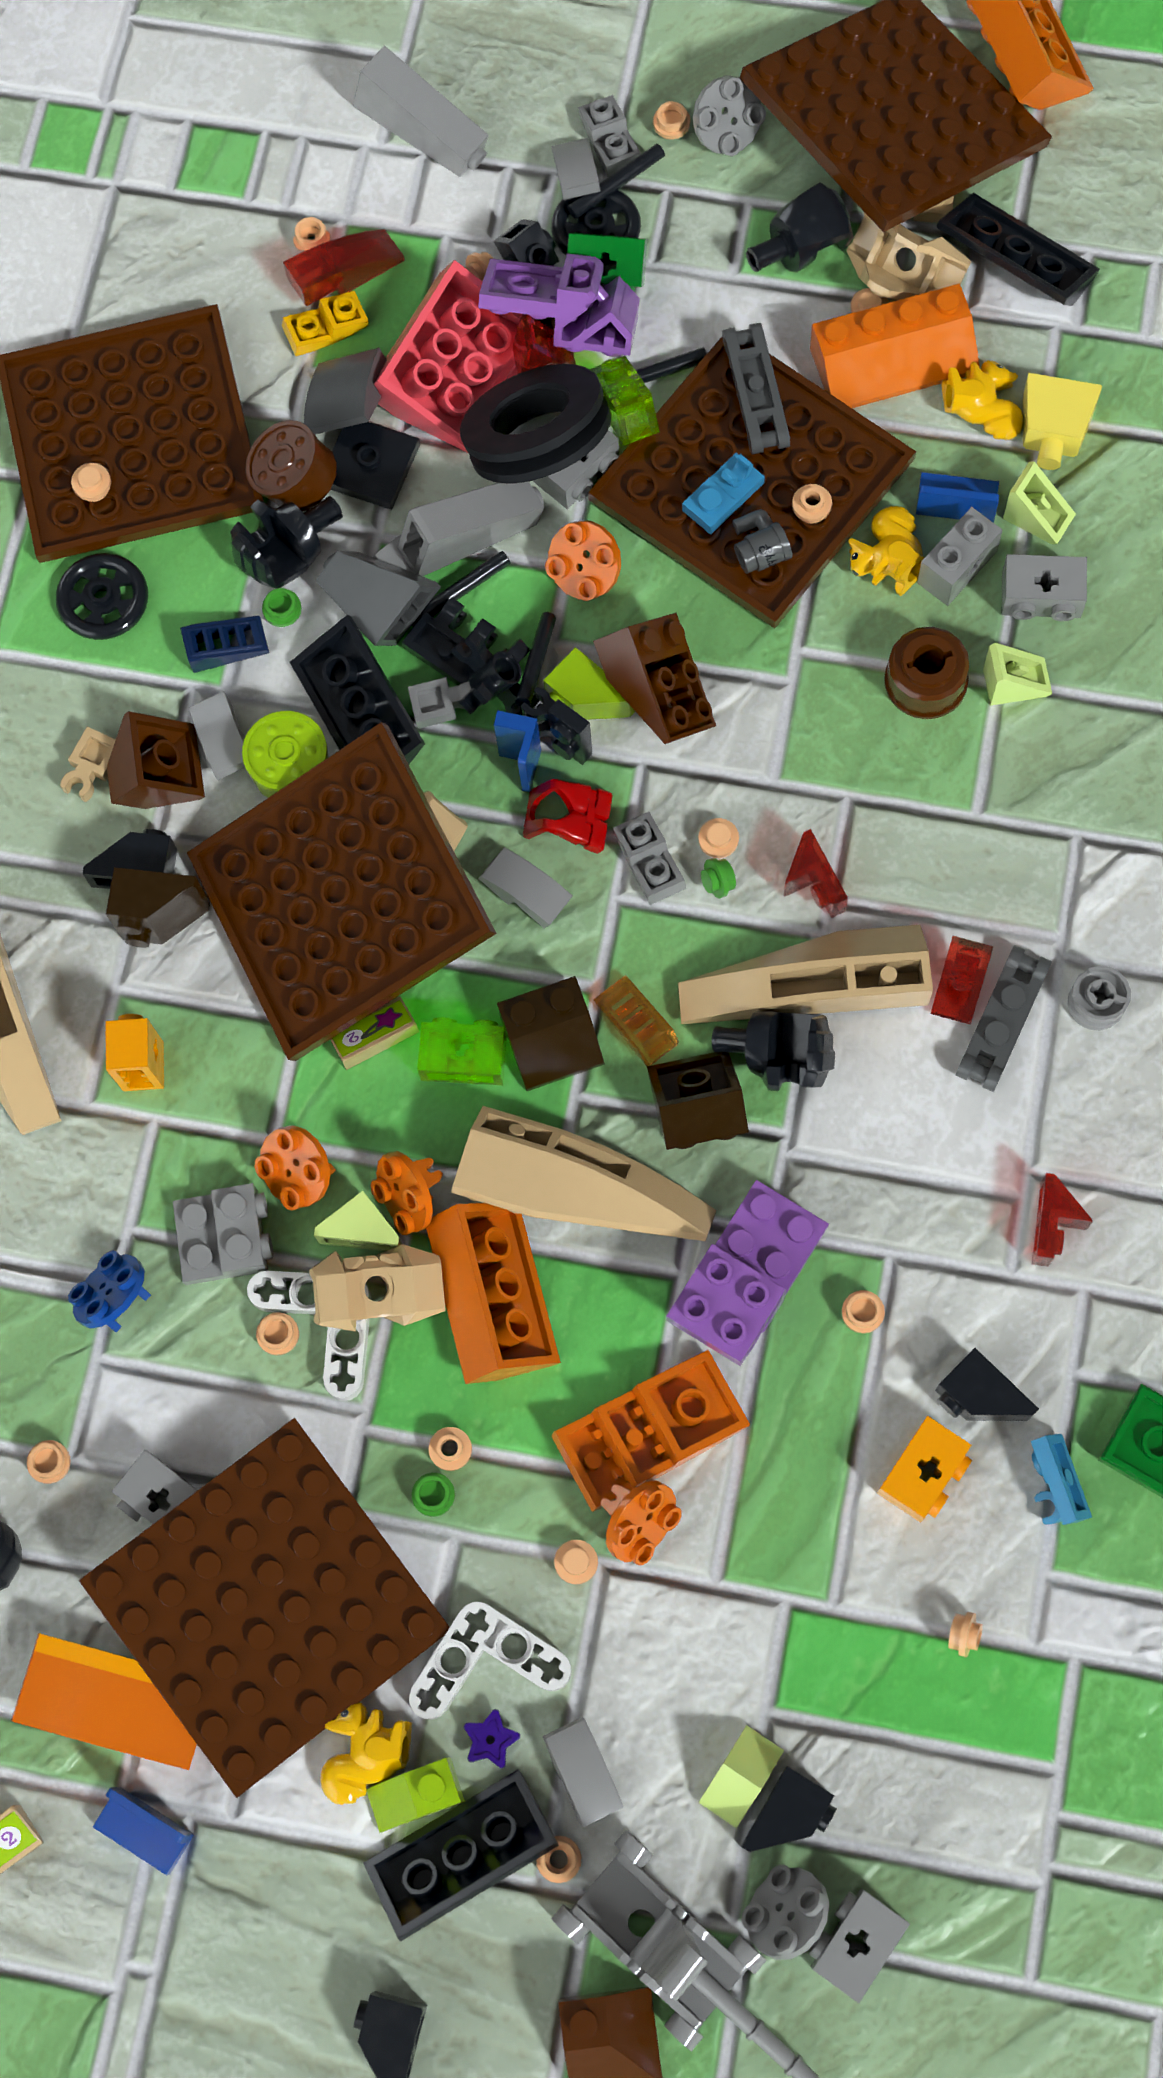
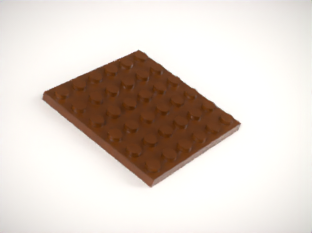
(895, 109)
(149, 407)
(702, 431)
(340, 892)
(264, 1606)

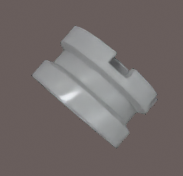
(1083, 1002)

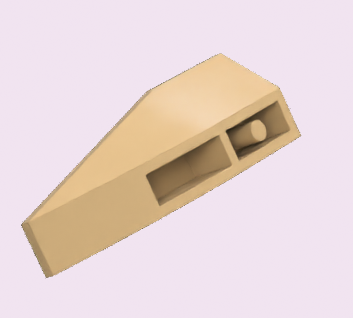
(817, 977)
(23, 1079)
(572, 1180)

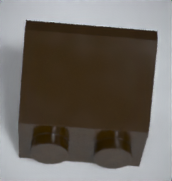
(153, 905)
(550, 1033)
(698, 1100)

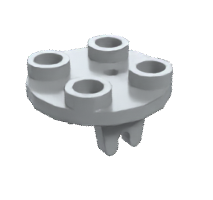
(715, 128)
(774, 1930)

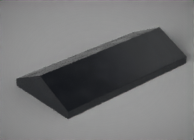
(1019, 249)
(352, 689)
(460, 1854)

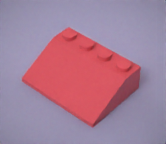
(447, 357)

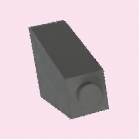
(376, 594)

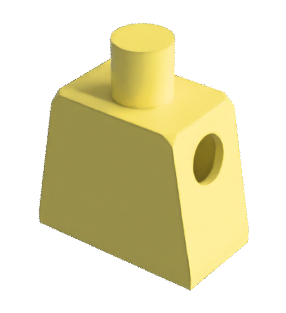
(1056, 416)

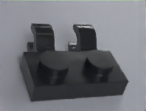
(434, 639)
(567, 728)

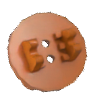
(569, 551)
(302, 1154)
(405, 1190)
(640, 1520)

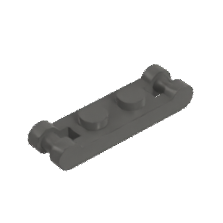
(756, 388)
(1003, 1018)

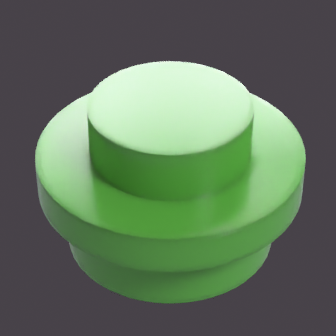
(281, 607)
(718, 877)
(433, 1494)

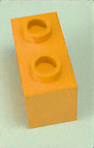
(134, 1053)
(932, 1444)

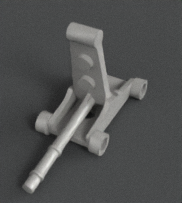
(676, 1954)

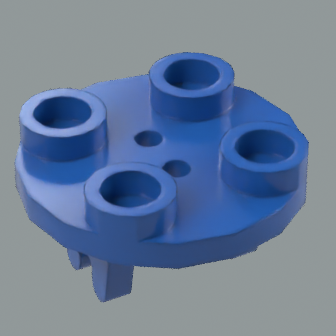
(108, 1291)

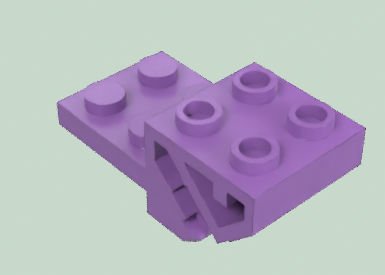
(583, 310)
(747, 1273)

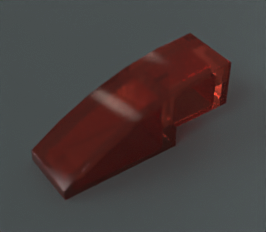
(341, 264)

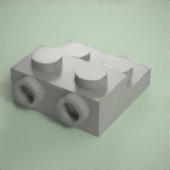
(222, 1234)

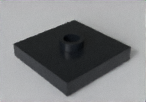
(373, 462)

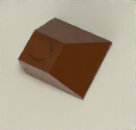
(154, 763)
(610, 2035)

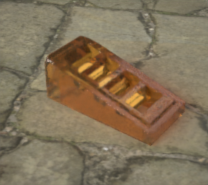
(650, 1042)

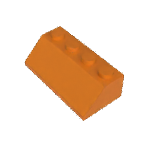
(1032, 51)
(895, 346)
(492, 1292)

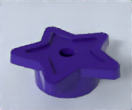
(503, 1739)

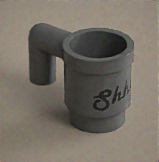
(763, 547)

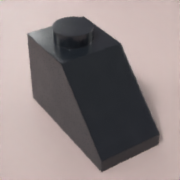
(139, 851)
(982, 1393)
(790, 1812)
(389, 2033)

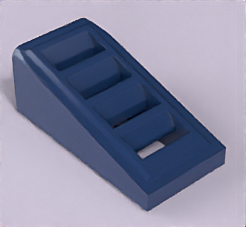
(222, 629)

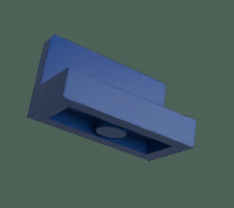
(954, 495)
(519, 740)
(142, 1830)

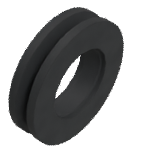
(549, 448)

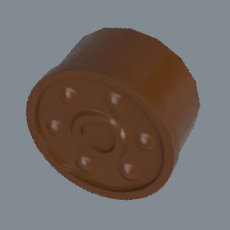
(291, 465)
(927, 673)

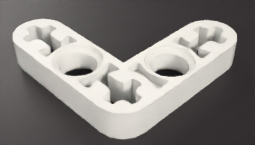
(331, 1369)
(490, 1642)

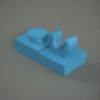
(723, 493)
(1055, 1465)

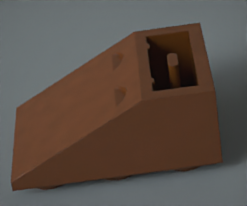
(657, 677)

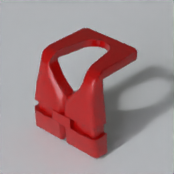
(586, 815)

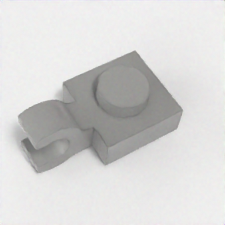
(435, 701)

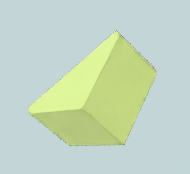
(1038, 506)
(1014, 675)
(357, 1226)
(741, 1776)

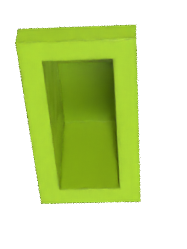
(585, 688)
(415, 1794)

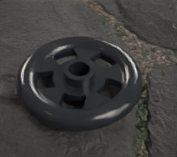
(615, 203)
(89, 568)

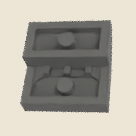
(343, 391)

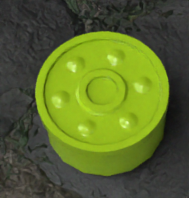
(282, 749)

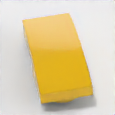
(330, 323)

